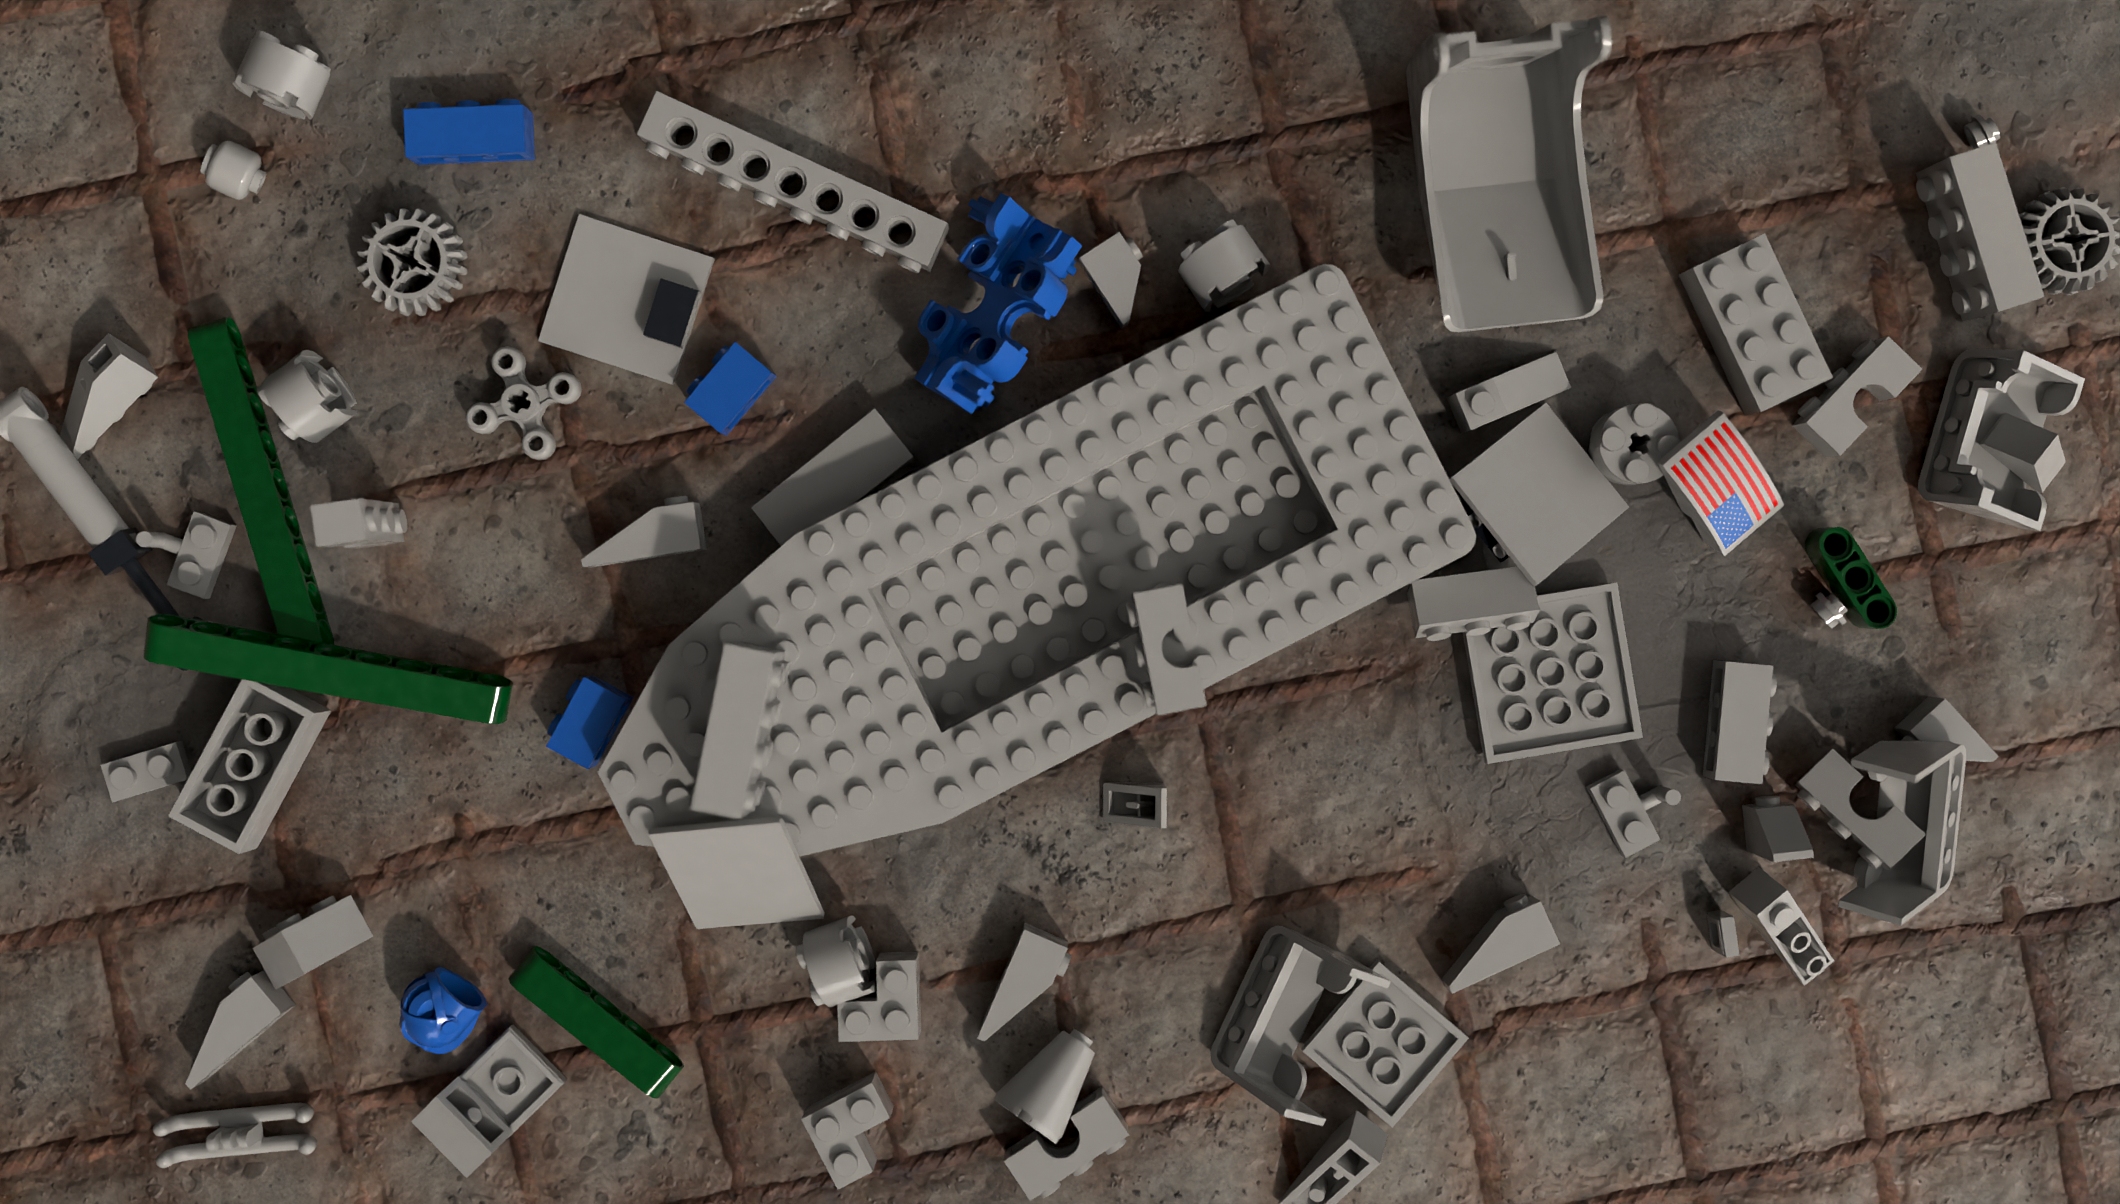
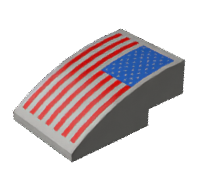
(1720, 483)

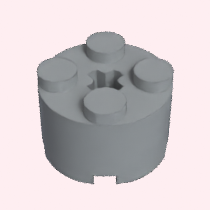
(282, 76)
(1222, 266)
(308, 397)
(1614, 434)
(837, 962)

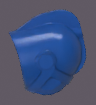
(440, 1010)

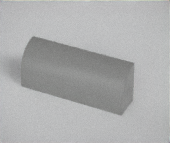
(842, 474)

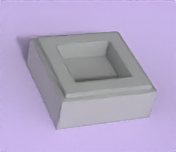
(1723, 933)

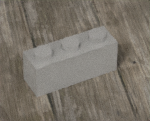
(1472, 603)
(1739, 722)

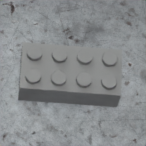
(1978, 233)
(1755, 326)
(739, 730)
(249, 764)

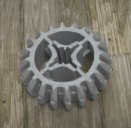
(2067, 213)
(404, 275)

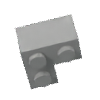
(305, 944)
(890, 1011)
(839, 1127)

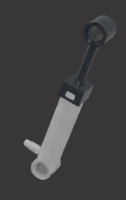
(113, 542)

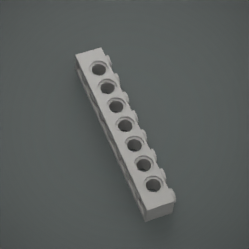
(669, 116)

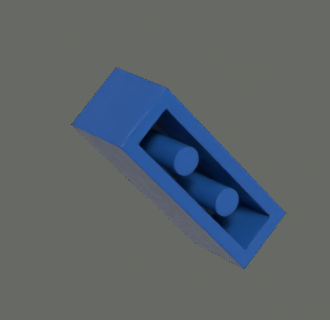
(469, 133)

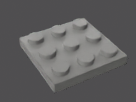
(1384, 1044)

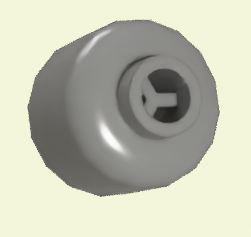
(233, 170)

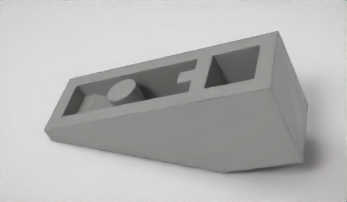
(1508, 392)
(658, 533)
(1505, 940)
(1028, 974)
(238, 1022)
(1339, 1164)

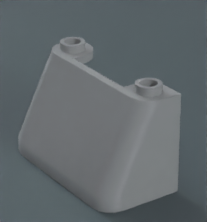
(1977, 393)

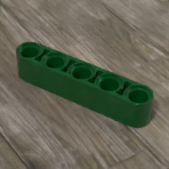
(596, 1022)

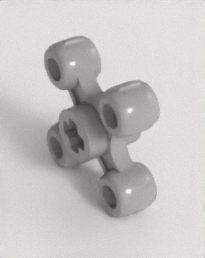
(517, 387)

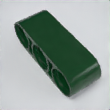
(1867, 585)

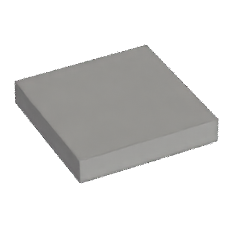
(513, 1078)

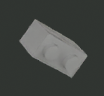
(462, 1126)

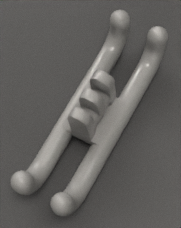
(238, 1132)

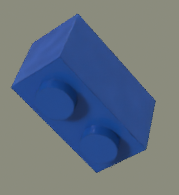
(729, 388)
(588, 721)

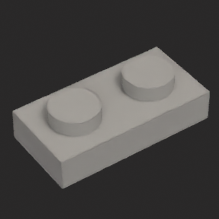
(146, 771)

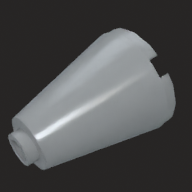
(1049, 1084)

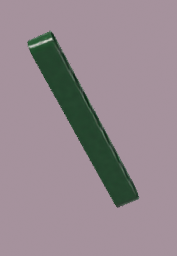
(258, 481)
(327, 669)

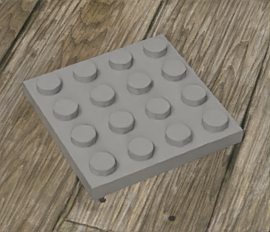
(1558, 680)

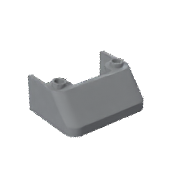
(1927, 787)
(1273, 1013)

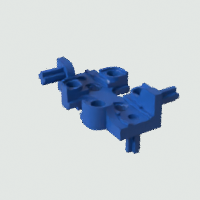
(1014, 246)

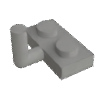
(198, 555)
(1626, 811)

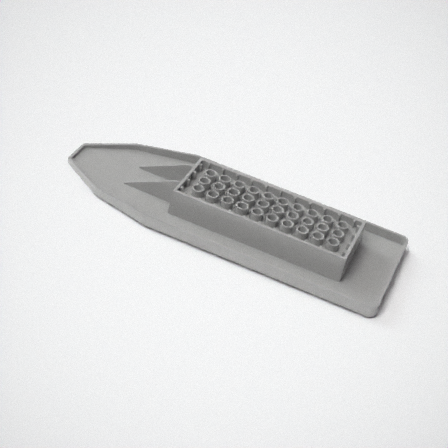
(982, 602)

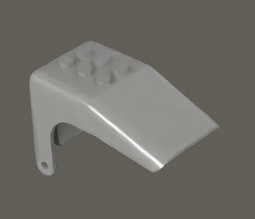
(1507, 173)

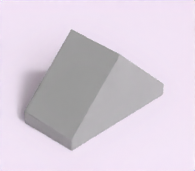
(2025, 450)
(1135, 803)

